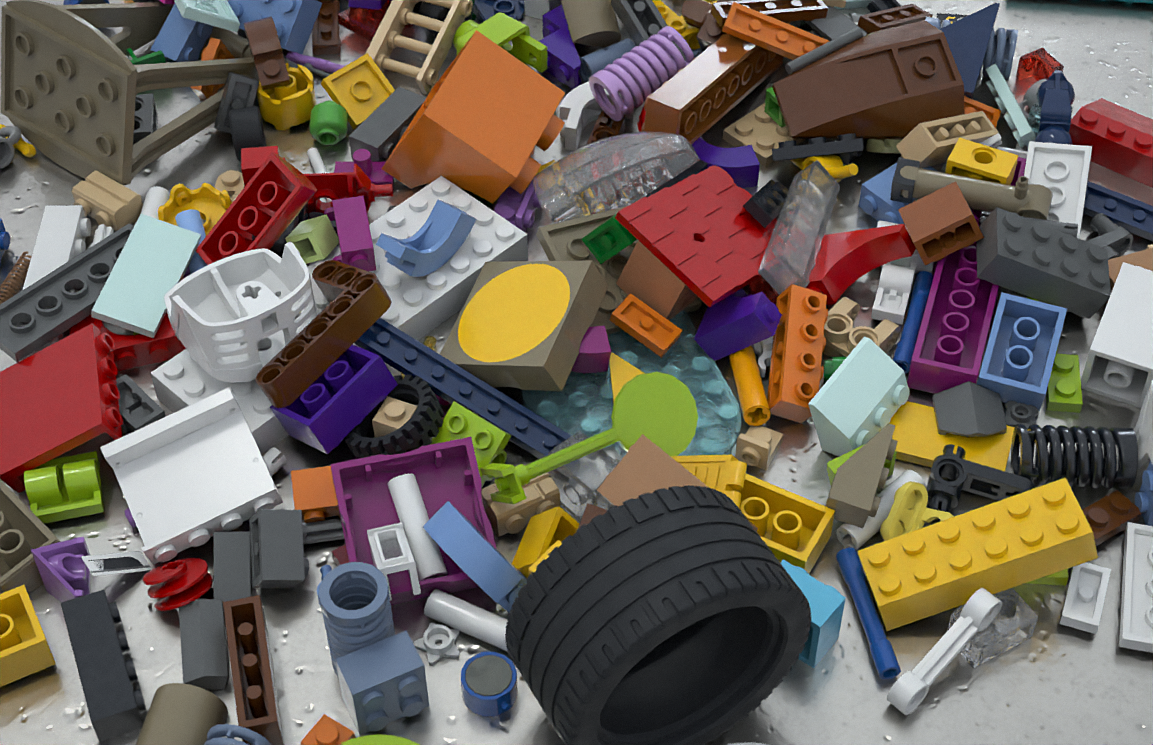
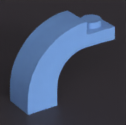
(432, 244)
(475, 555)

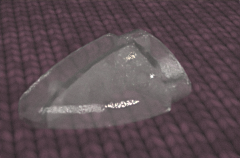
(611, 173)

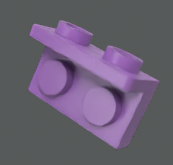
(518, 207)

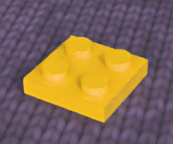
(358, 88)

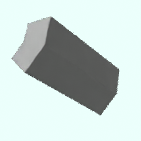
(203, 644)

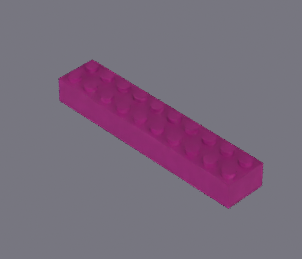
(955, 320)

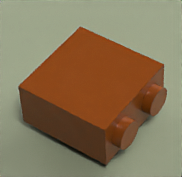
(940, 223)

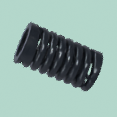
(1077, 464)

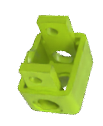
(501, 30)

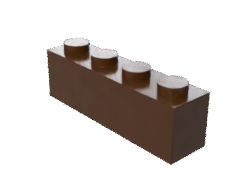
(252, 668)

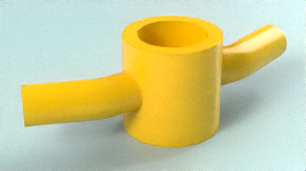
(831, 163)

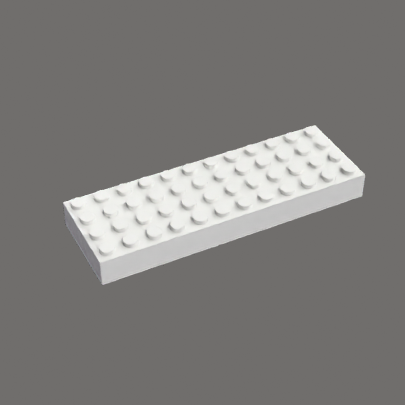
(415, 309)

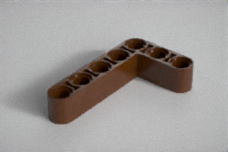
(354, 306)

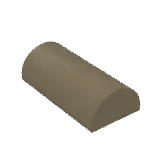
(592, 22)
(18, 536)
(181, 716)

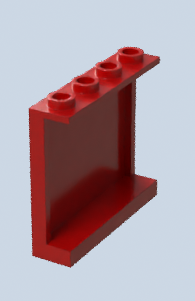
(57, 402)

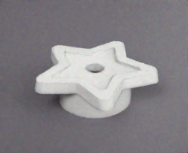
(434, 634)

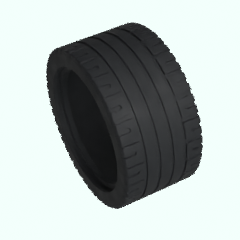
(657, 623)

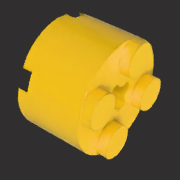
(289, 103)

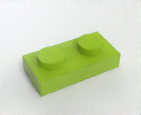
(1064, 385)

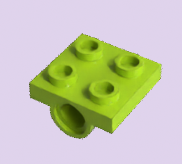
(486, 438)
(65, 488)

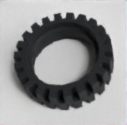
(412, 434)

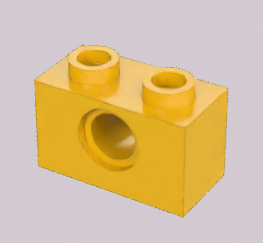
(981, 162)

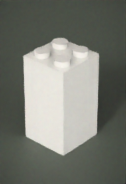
(1122, 348)

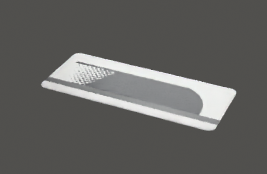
(116, 563)

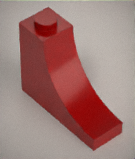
(852, 254)

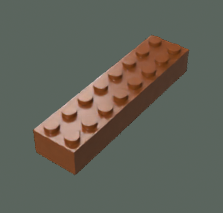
(709, 87)

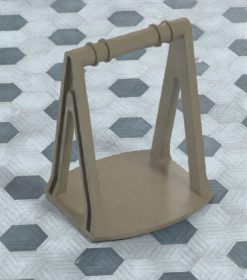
(78, 89)

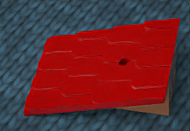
(692, 243)

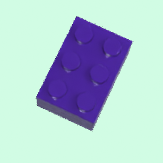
(337, 399)

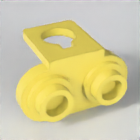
(909, 511)

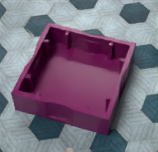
(442, 473)

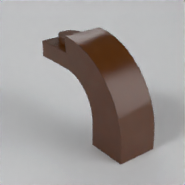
(267, 53)

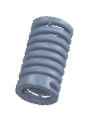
(999, 50)
(355, 608)

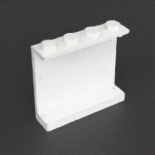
(191, 475)

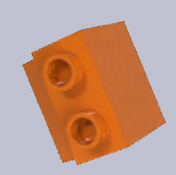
(480, 124)

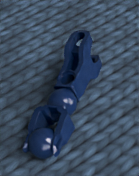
(1055, 99)

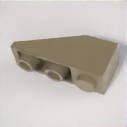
(858, 478)

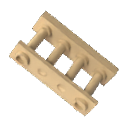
(389, 37)

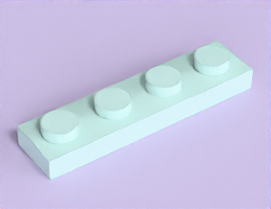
(1007, 102)

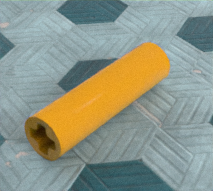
(750, 387)

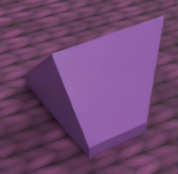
(63, 568)

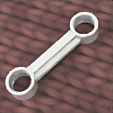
(913, 686)

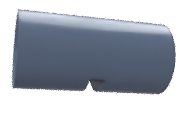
(599, 59)

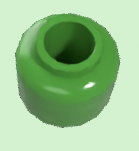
(328, 122)

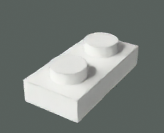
(1085, 597)

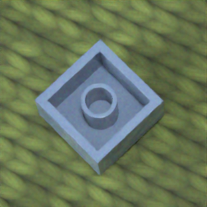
(383, 682)

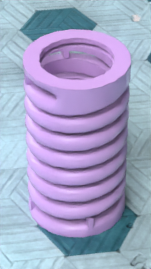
(634, 72)

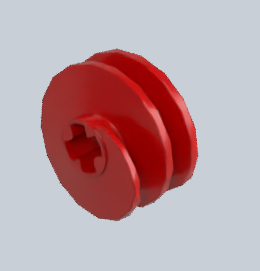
(178, 582)

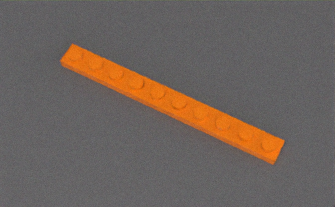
(795, 42)

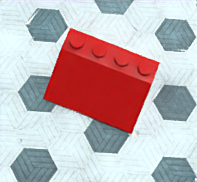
(1118, 139)

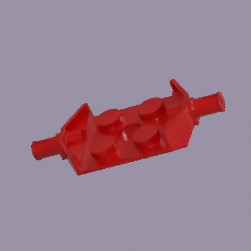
(343, 186)

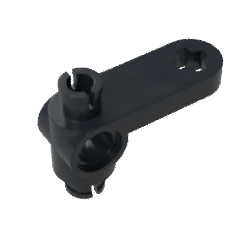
(971, 478)

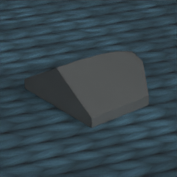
(969, 411)

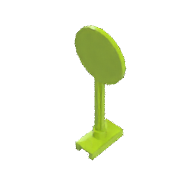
(646, 405)

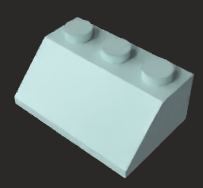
(858, 399)

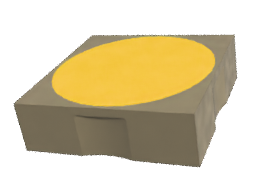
(526, 322)

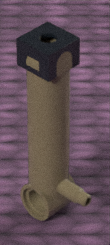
(1024, 198)

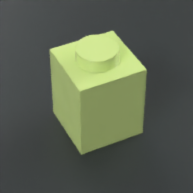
(314, 238)

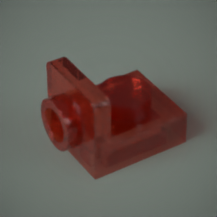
(1037, 64)

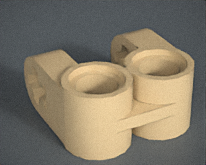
(843, 338)

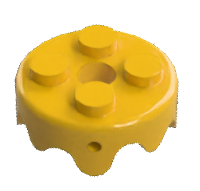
(206, 199)

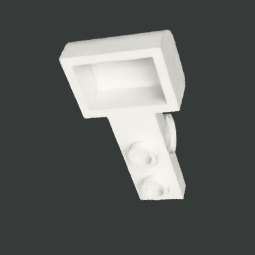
(896, 285)

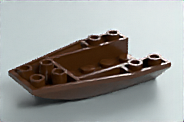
(874, 86)

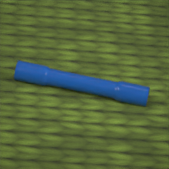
(919, 297)
(880, 646)

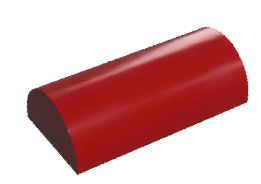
(261, 210)

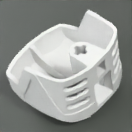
(235, 310)

